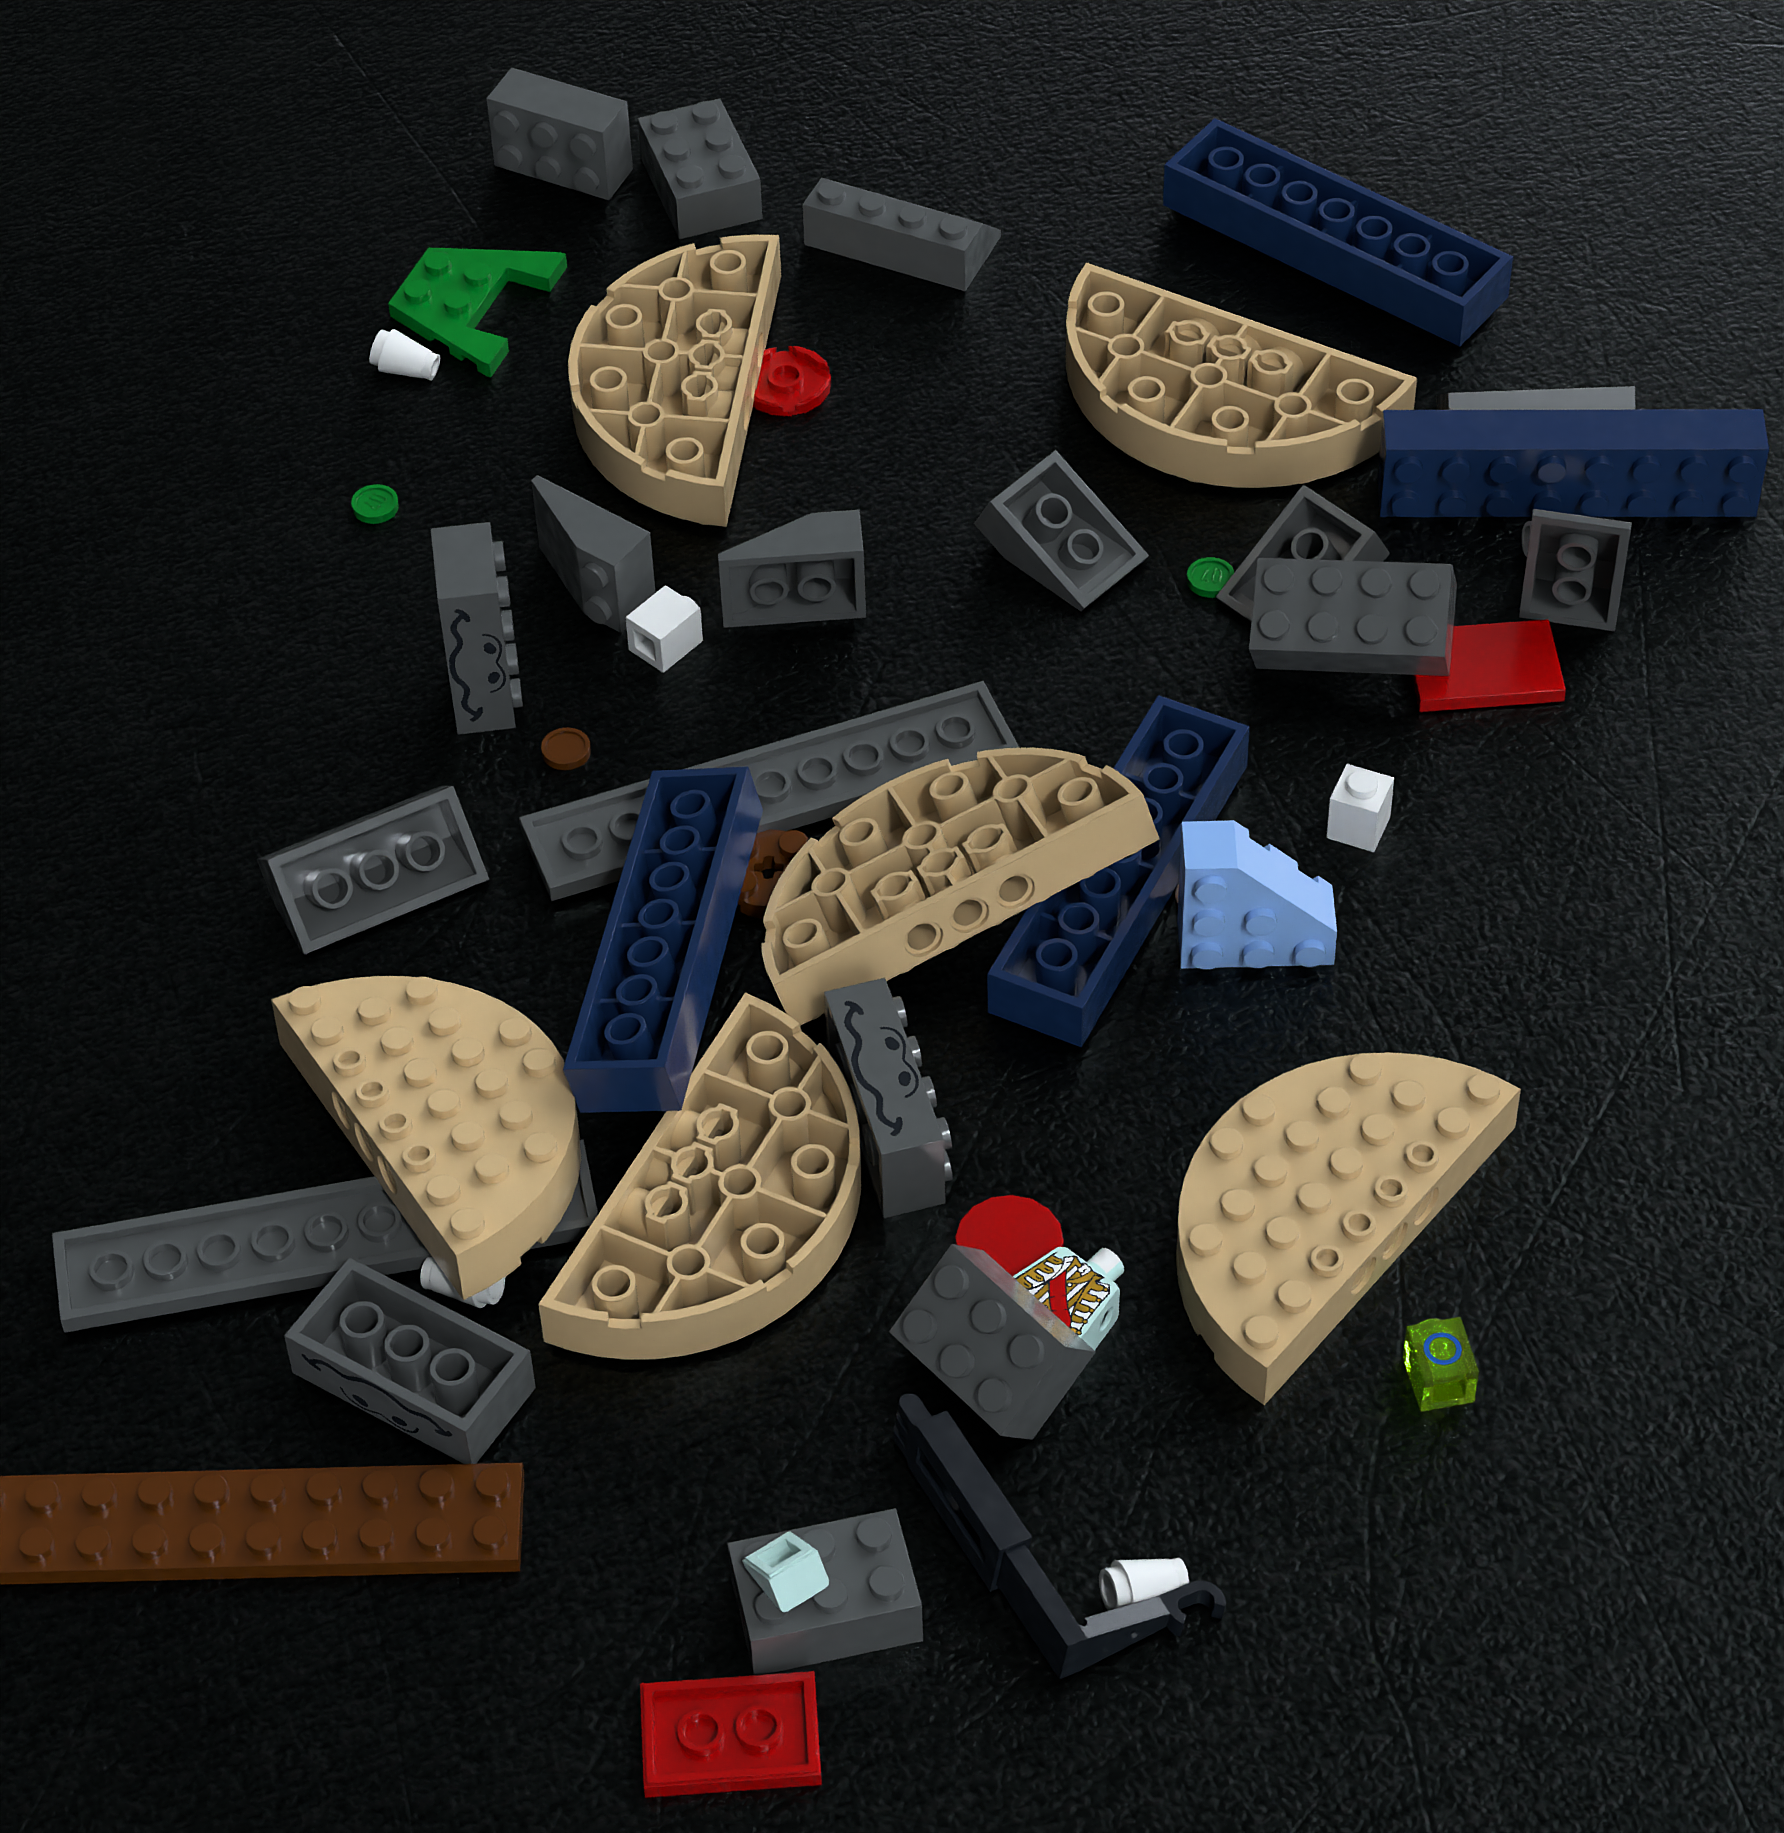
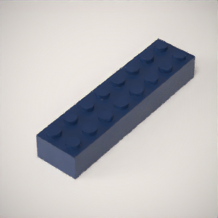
(1337, 231)
(1572, 462)
(1083, 938)
(664, 941)

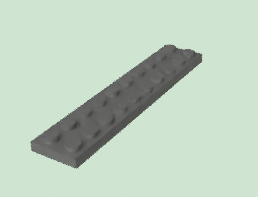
(795, 779)
(249, 1250)

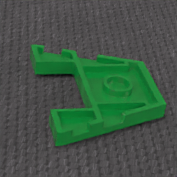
(457, 286)

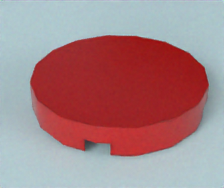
(797, 389)
(1011, 1231)

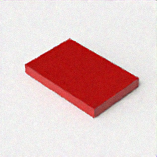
(1496, 668)
(730, 1734)

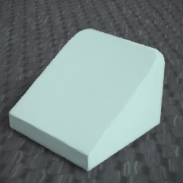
(787, 1571)

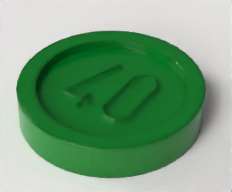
(375, 504)
(1208, 576)

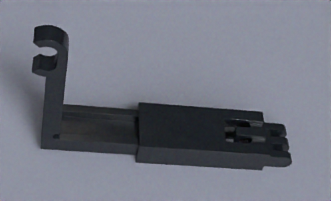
(1001, 1555)

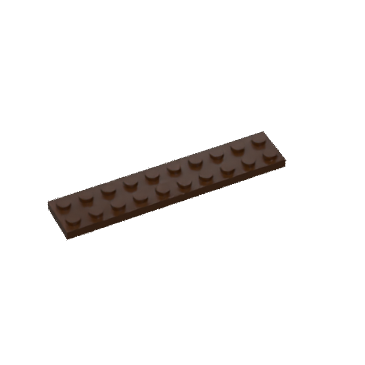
(261, 1523)

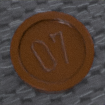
(565, 748)

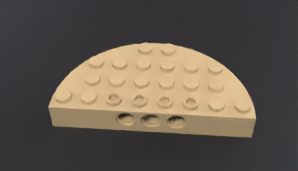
(673, 371)
(1217, 390)
(941, 862)
(448, 1108)
(1317, 1195)
(724, 1205)

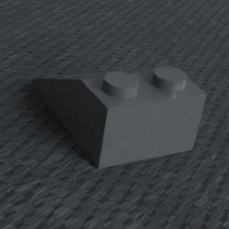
(1304, 530)
(1060, 533)
(594, 553)
(1574, 569)
(796, 573)

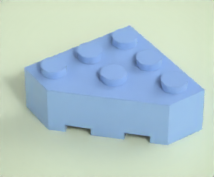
(1248, 903)

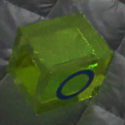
(1440, 1363)

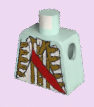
(1077, 1290)

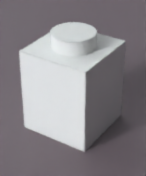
(664, 628)
(1360, 807)

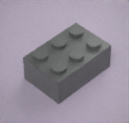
(560, 133)
(700, 168)
(992, 1342)
(863, 1609)

